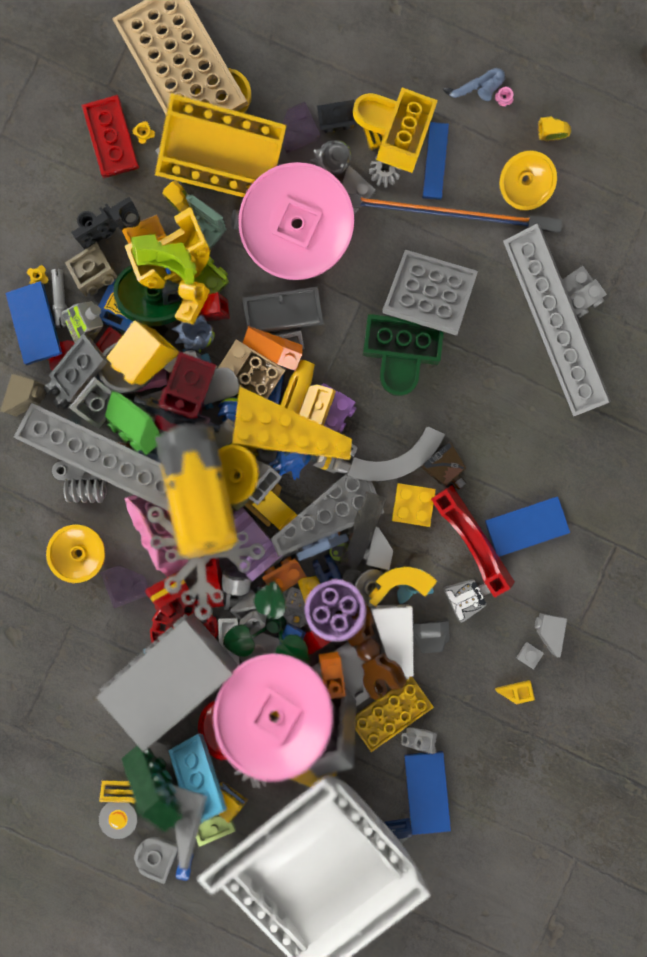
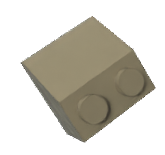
(21, 394)

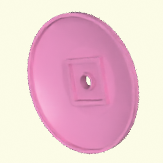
(291, 194)
(245, 724)

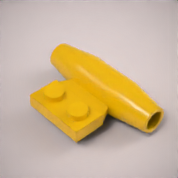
(305, 399)

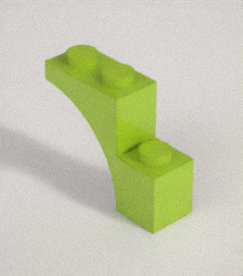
(173, 256)

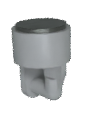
(234, 583)

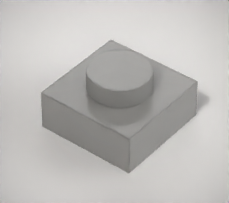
(529, 655)

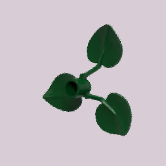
(272, 602)

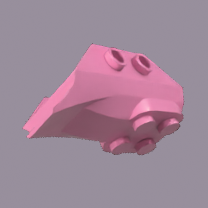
(138, 512)

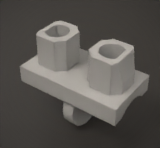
(419, 739)

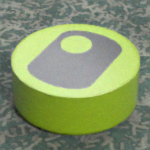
(336, 551)

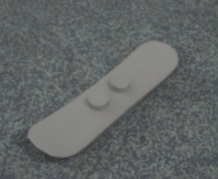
(223, 385)

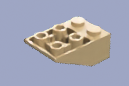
(252, 369)

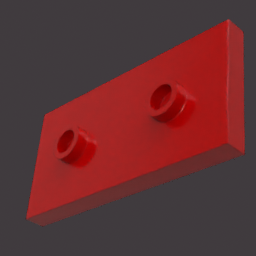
(110, 136)

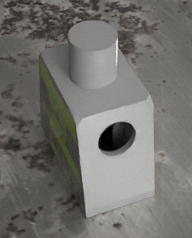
(83, 319)

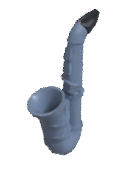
(488, 82)

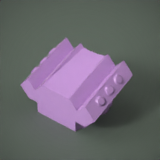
(247, 524)

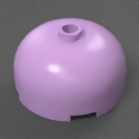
(326, 601)

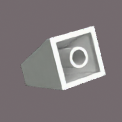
(396, 633)

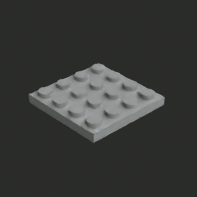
(430, 292)

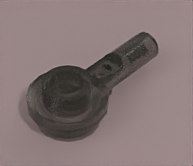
(351, 575)

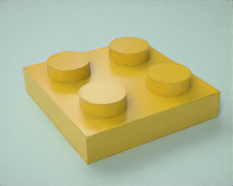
(413, 505)

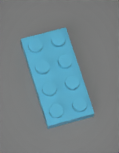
(197, 774)

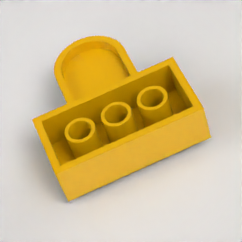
(401, 123)

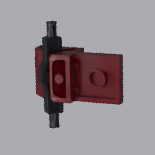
(183, 396)

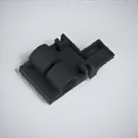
(95, 228)

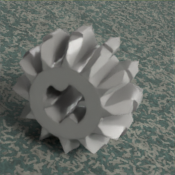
(382, 177)

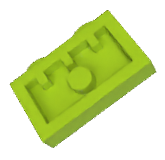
(212, 277)

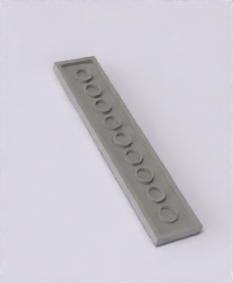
(556, 320)
(93, 454)

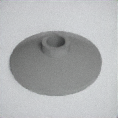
(368, 578)

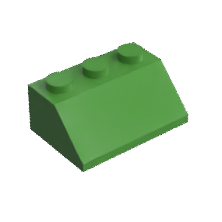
(131, 423)

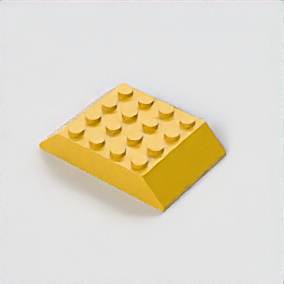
(216, 146)

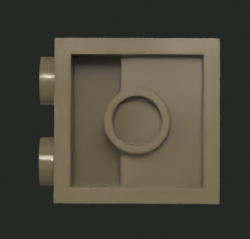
(91, 270)

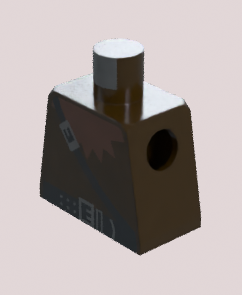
(446, 467)

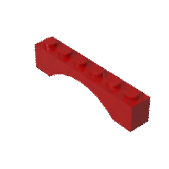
(490, 565)

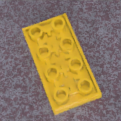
(391, 714)

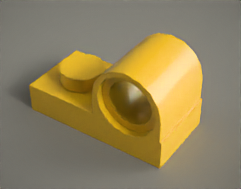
(193, 298)

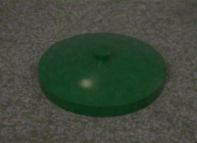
(142, 303)

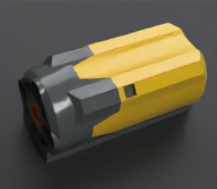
(196, 491)

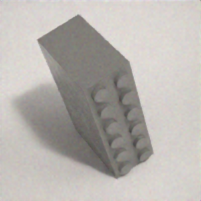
(167, 681)

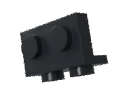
(336, 115)

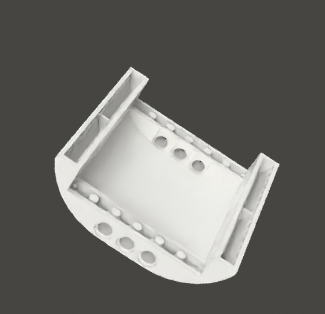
(321, 875)

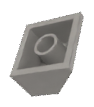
(92, 403)

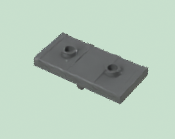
(284, 310)

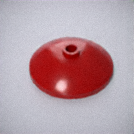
(206, 727)

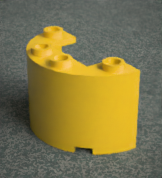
(193, 240)

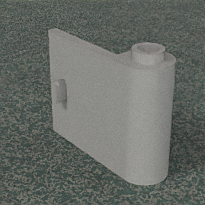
(352, 672)

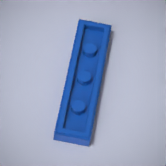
(435, 160)

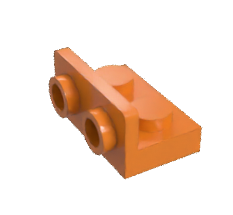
(285, 575)

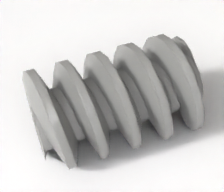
(85, 492)

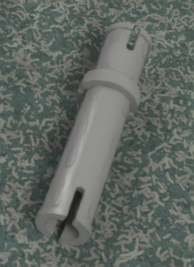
(58, 297)

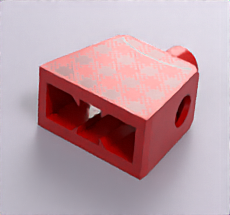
(215, 307)

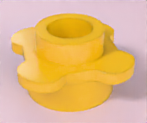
(144, 126)
(42, 275)

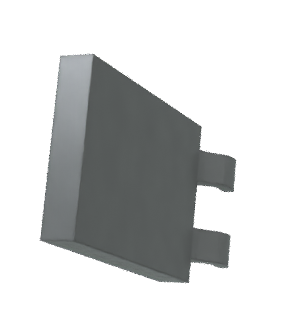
(75, 371)

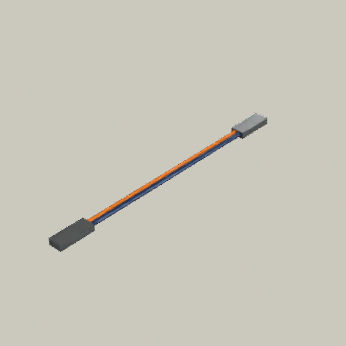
(546, 224)

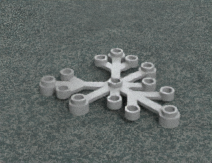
(202, 587)

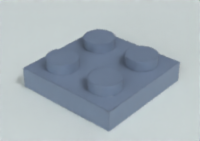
(321, 545)

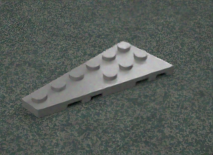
(325, 516)

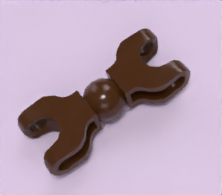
(377, 666)

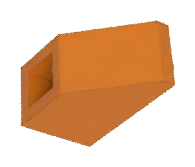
(332, 674)

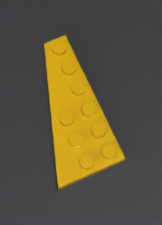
(274, 427)

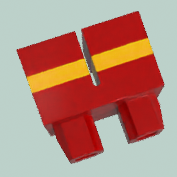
(162, 598)

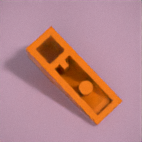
(274, 347)

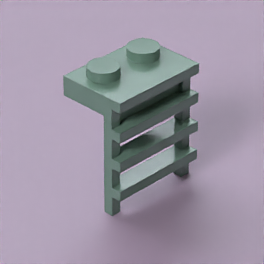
(208, 220)

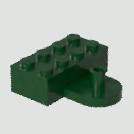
(402, 349)
(152, 788)

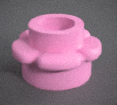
(505, 91)

